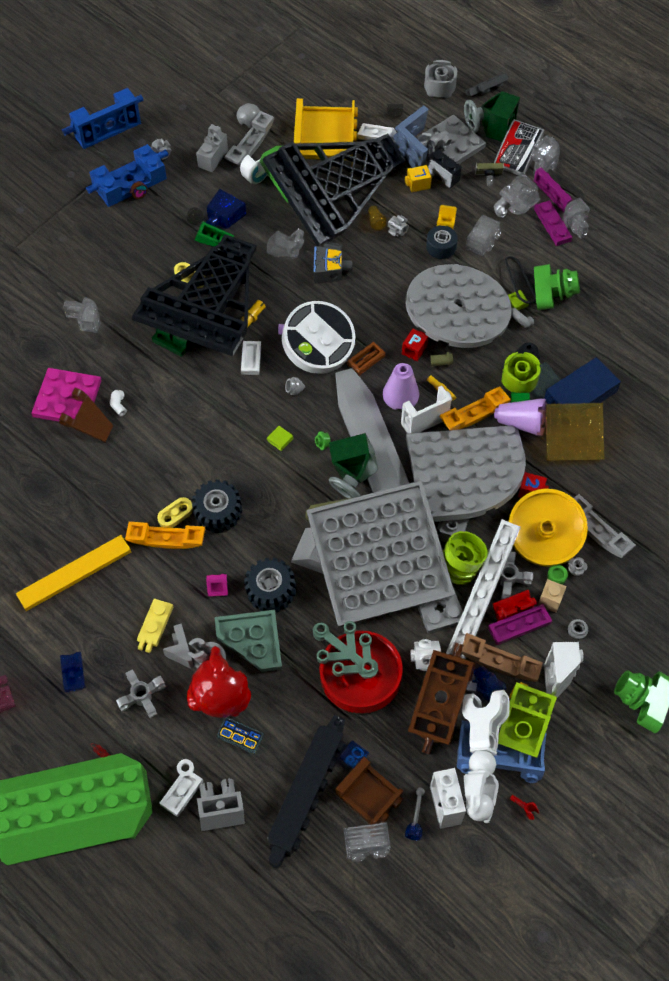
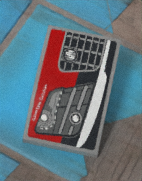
(517, 147)

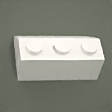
(561, 666)

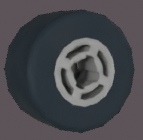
(441, 242)

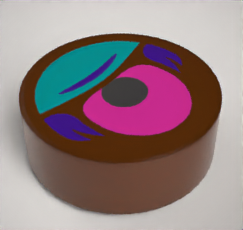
(138, 190)

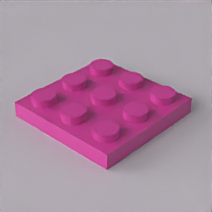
(57, 391)

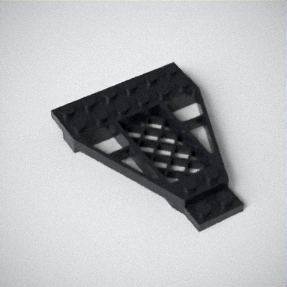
(310, 199)
(202, 323)

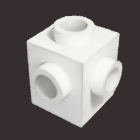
(422, 653)

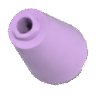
(401, 387)
(523, 415)

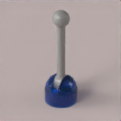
(414, 830)

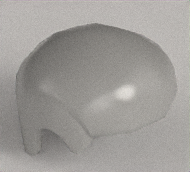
(247, 113)

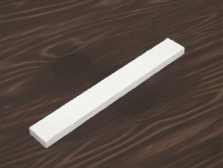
(485, 584)

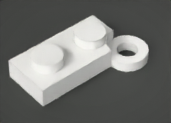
(182, 789)

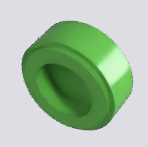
(557, 574)

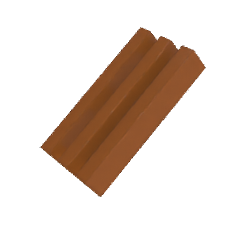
(368, 361)

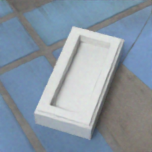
(251, 358)

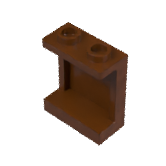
(369, 793)

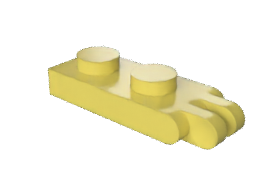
(154, 625)

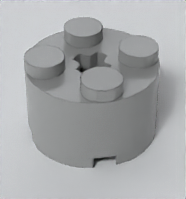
(440, 79)

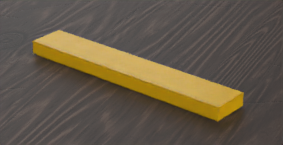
(73, 573)

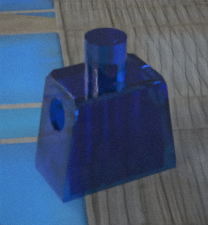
(225, 210)

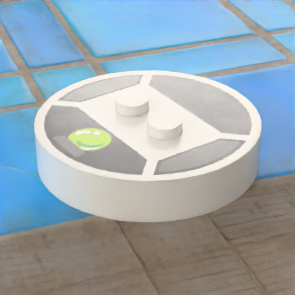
(318, 337)

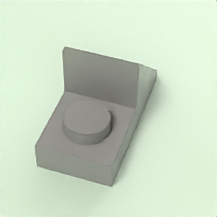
(180, 650)

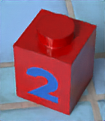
(531, 483)

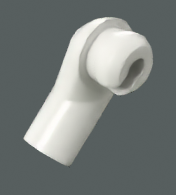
(115, 402)

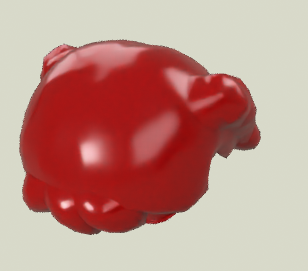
(218, 688)

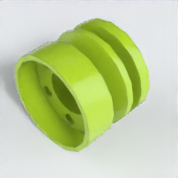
(464, 556)

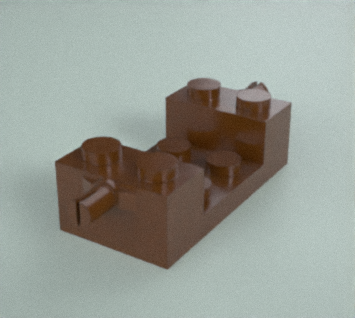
(437, 720)

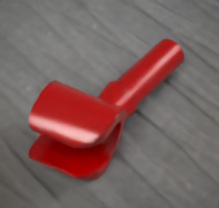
(528, 807)

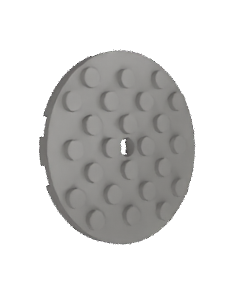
(434, 309)

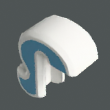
(252, 170)

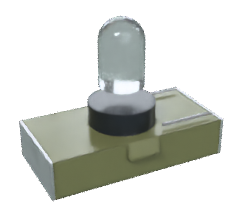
(489, 170)

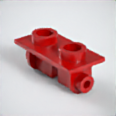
(513, 605)

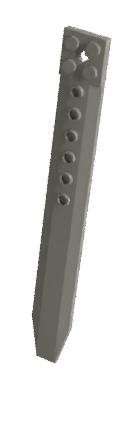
(363, 416)

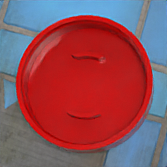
(361, 694)

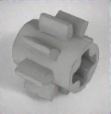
(160, 145)
(398, 225)

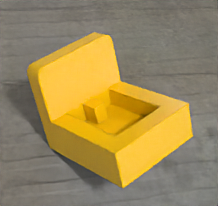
(446, 216)

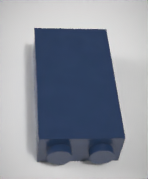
(586, 385)

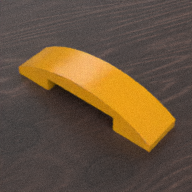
(476, 411)
(164, 537)

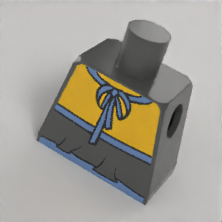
(329, 264)

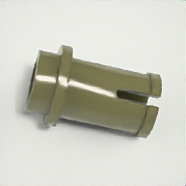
(439, 360)

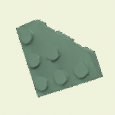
(252, 637)

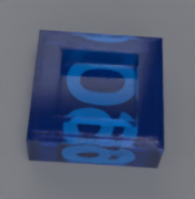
(353, 754)

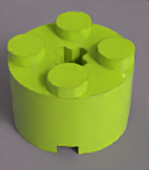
(521, 372)

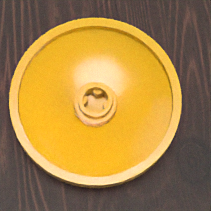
(550, 527)

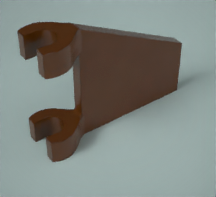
(88, 419)

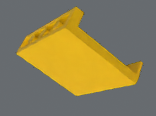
(324, 126)

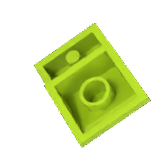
(527, 720)

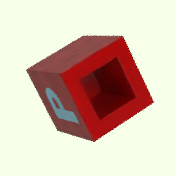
(415, 344)

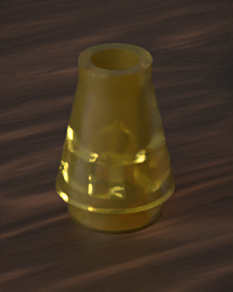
(377, 219)

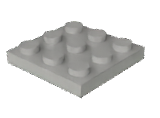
(464, 141)

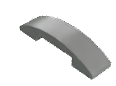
(252, 140)
(602, 533)

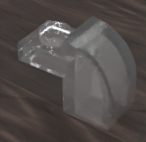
(575, 215)
(285, 247)
(86, 313)

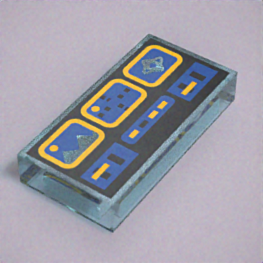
(240, 735)

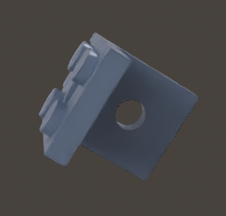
(405, 139)

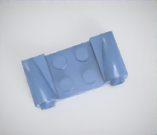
(506, 758)

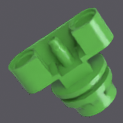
(554, 285)
(647, 693)

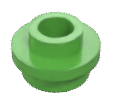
(322, 440)

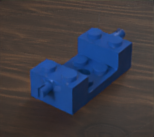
(93, 128)
(113, 185)

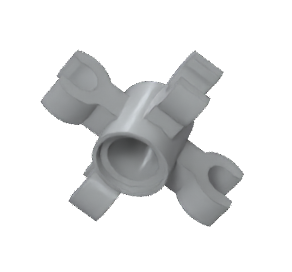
(521, 577)
(155, 685)

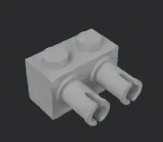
(221, 809)

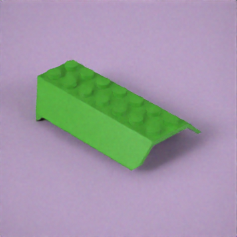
(72, 807)

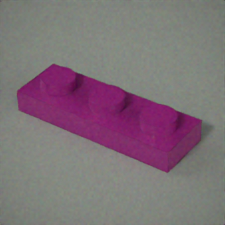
(551, 188)
(553, 223)
(520, 624)

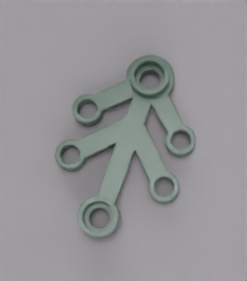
(347, 652)

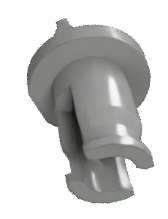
(203, 651)

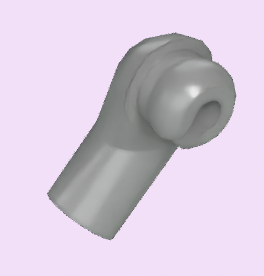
(499, 207)
(525, 321)

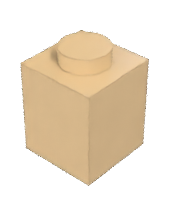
(552, 595)

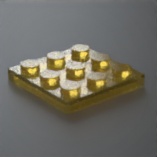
(574, 431)

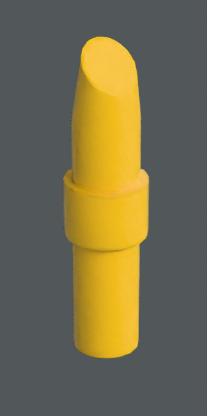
(435, 383)

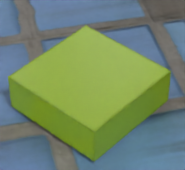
(517, 303)
(280, 438)

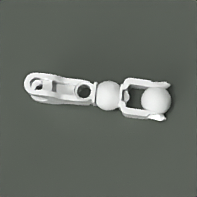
(480, 783)

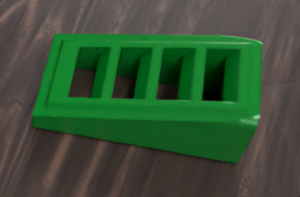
(210, 230)

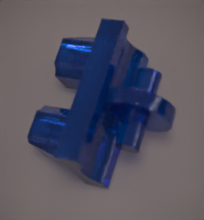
(72, 672)
(487, 682)

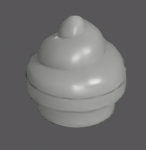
(294, 386)

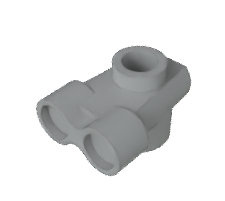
(439, 140)

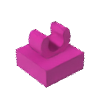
(217, 585)

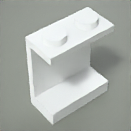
(428, 417)

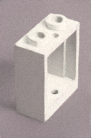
(446, 790)

